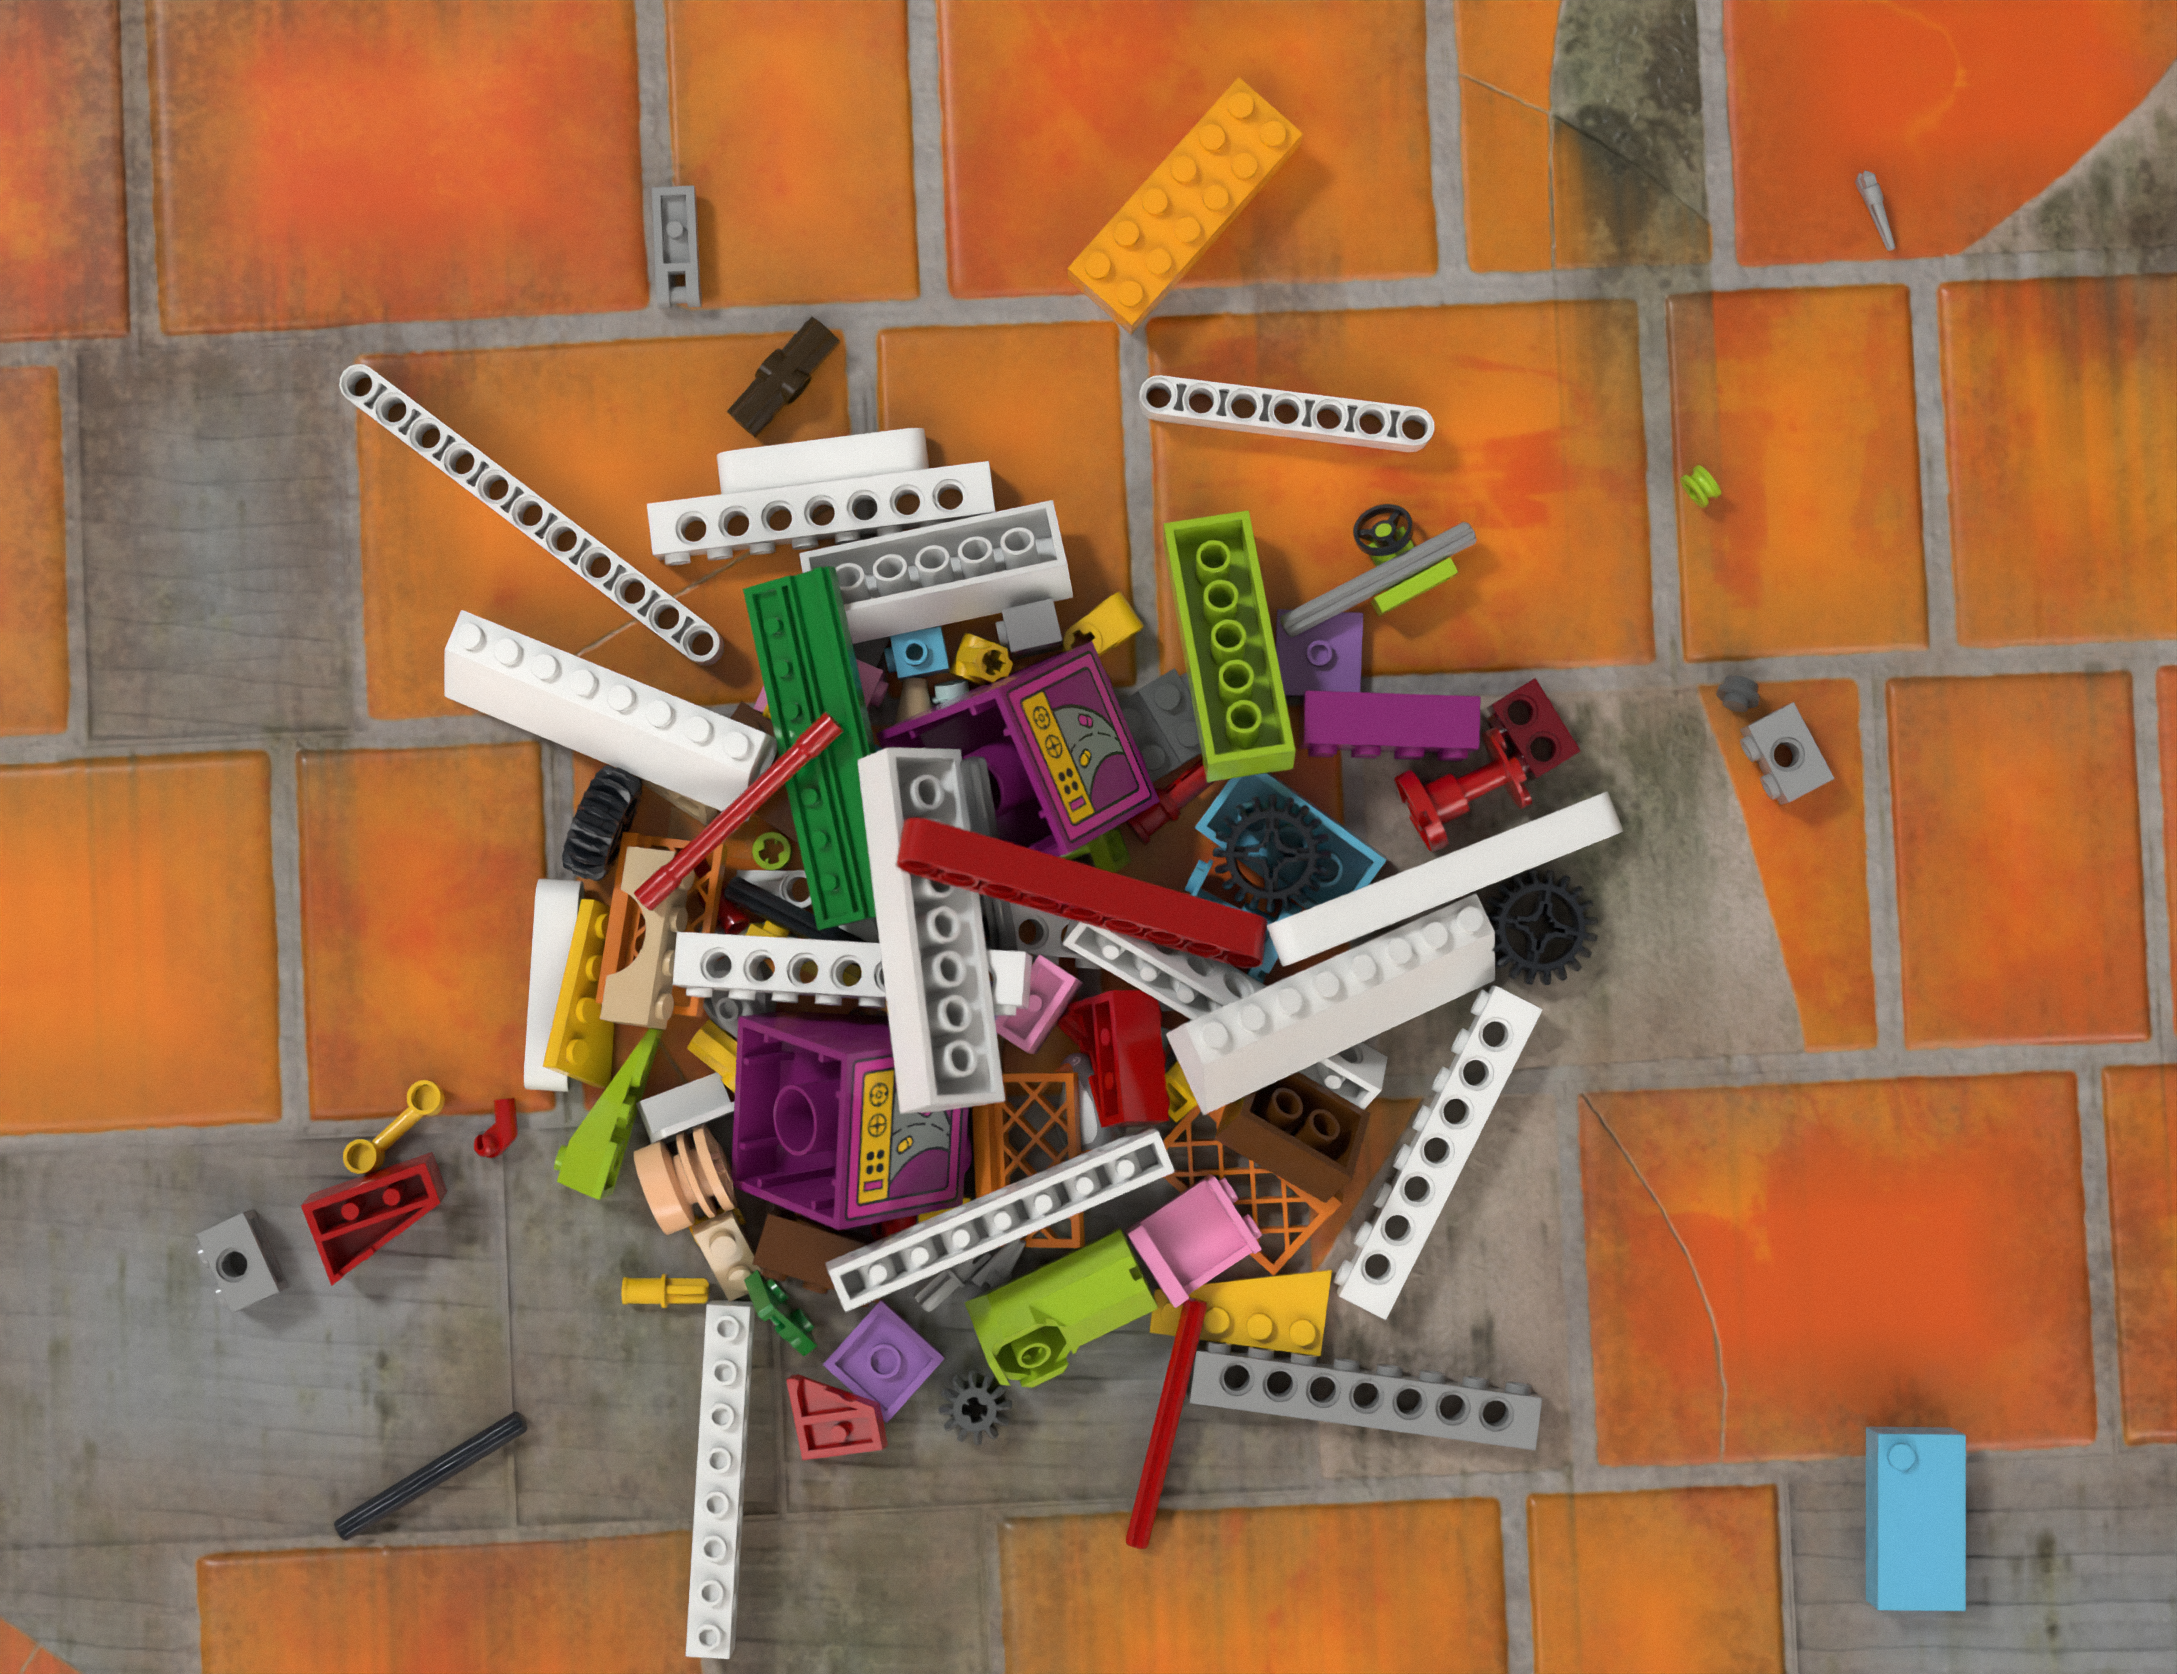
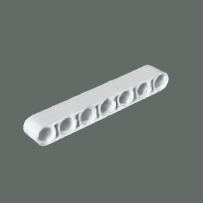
(1306, 406)

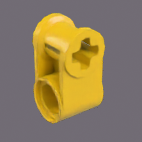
(1106, 625)

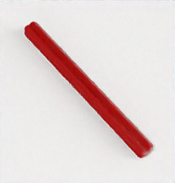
(1166, 1423)

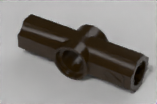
(783, 376)

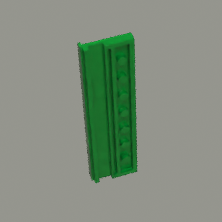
(807, 672)

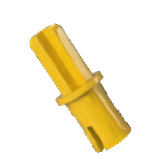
(664, 1290)

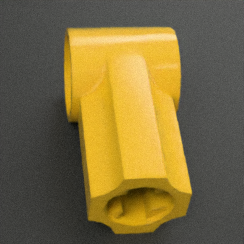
(980, 661)
(717, 1050)

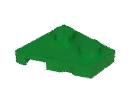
(770, 1303)

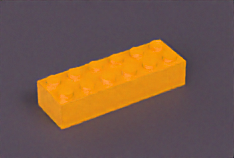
(1184, 205)

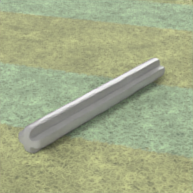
(1378, 579)

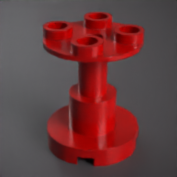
(1449, 797)

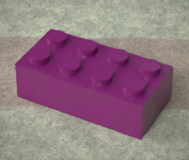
(1389, 723)

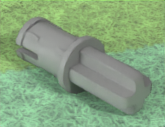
(945, 1282)

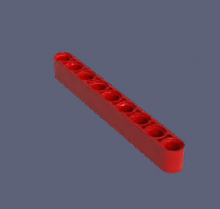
(1081, 893)

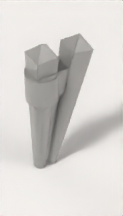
(1873, 198)
(1000, 1266)

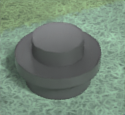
(1738, 693)

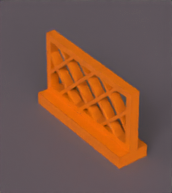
(627, 920)
(993, 1145)
(1323, 1209)

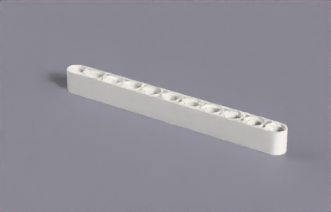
(517, 500)

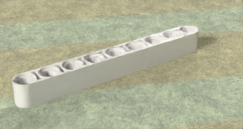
(1444, 879)

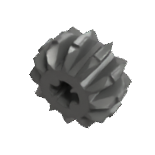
(985, 1396)

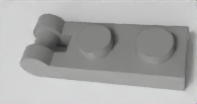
(676, 245)

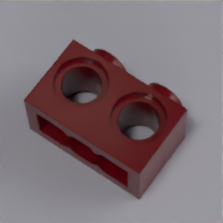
(1541, 724)

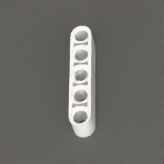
(822, 460)
(553, 929)

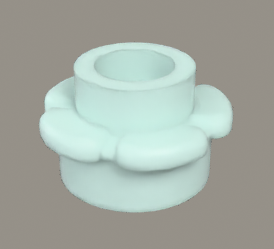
(949, 690)

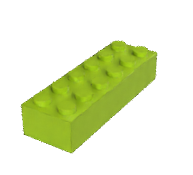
(1228, 646)

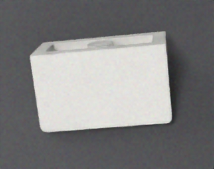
(685, 1107)

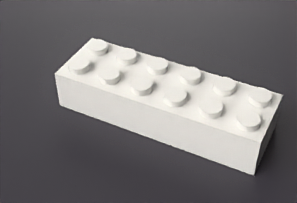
(948, 571)

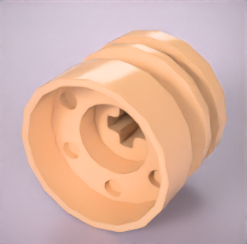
(684, 1179)

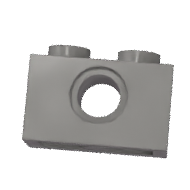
(1808, 767)
(263, 1273)

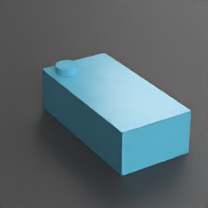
(1351, 861)
(1916, 1518)

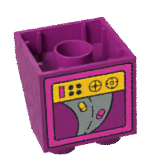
(1051, 747)
(826, 1126)

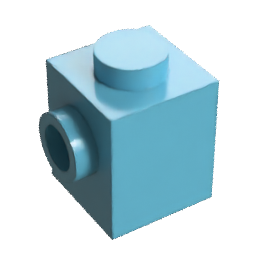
(917, 654)

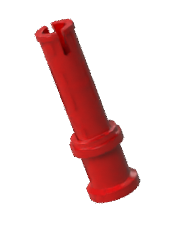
(1171, 800)

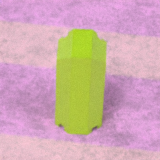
(1057, 1307)

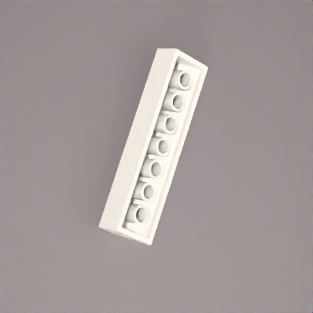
(603, 713)
(929, 940)
(1336, 1004)

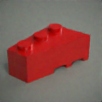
(1126, 1057)
(369, 1211)

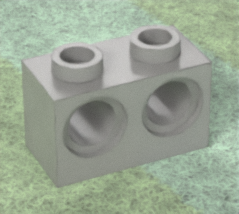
(1030, 629)

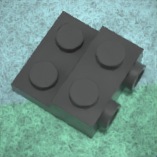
(1163, 723)

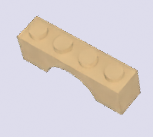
(643, 990)

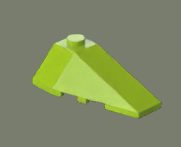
(600, 1142)

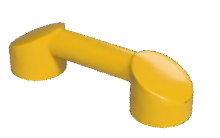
(368, 1156)

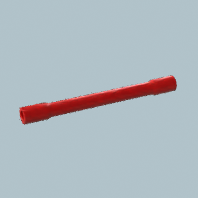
(807, 746)

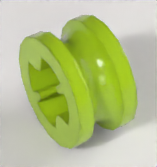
(1700, 486)
(760, 845)

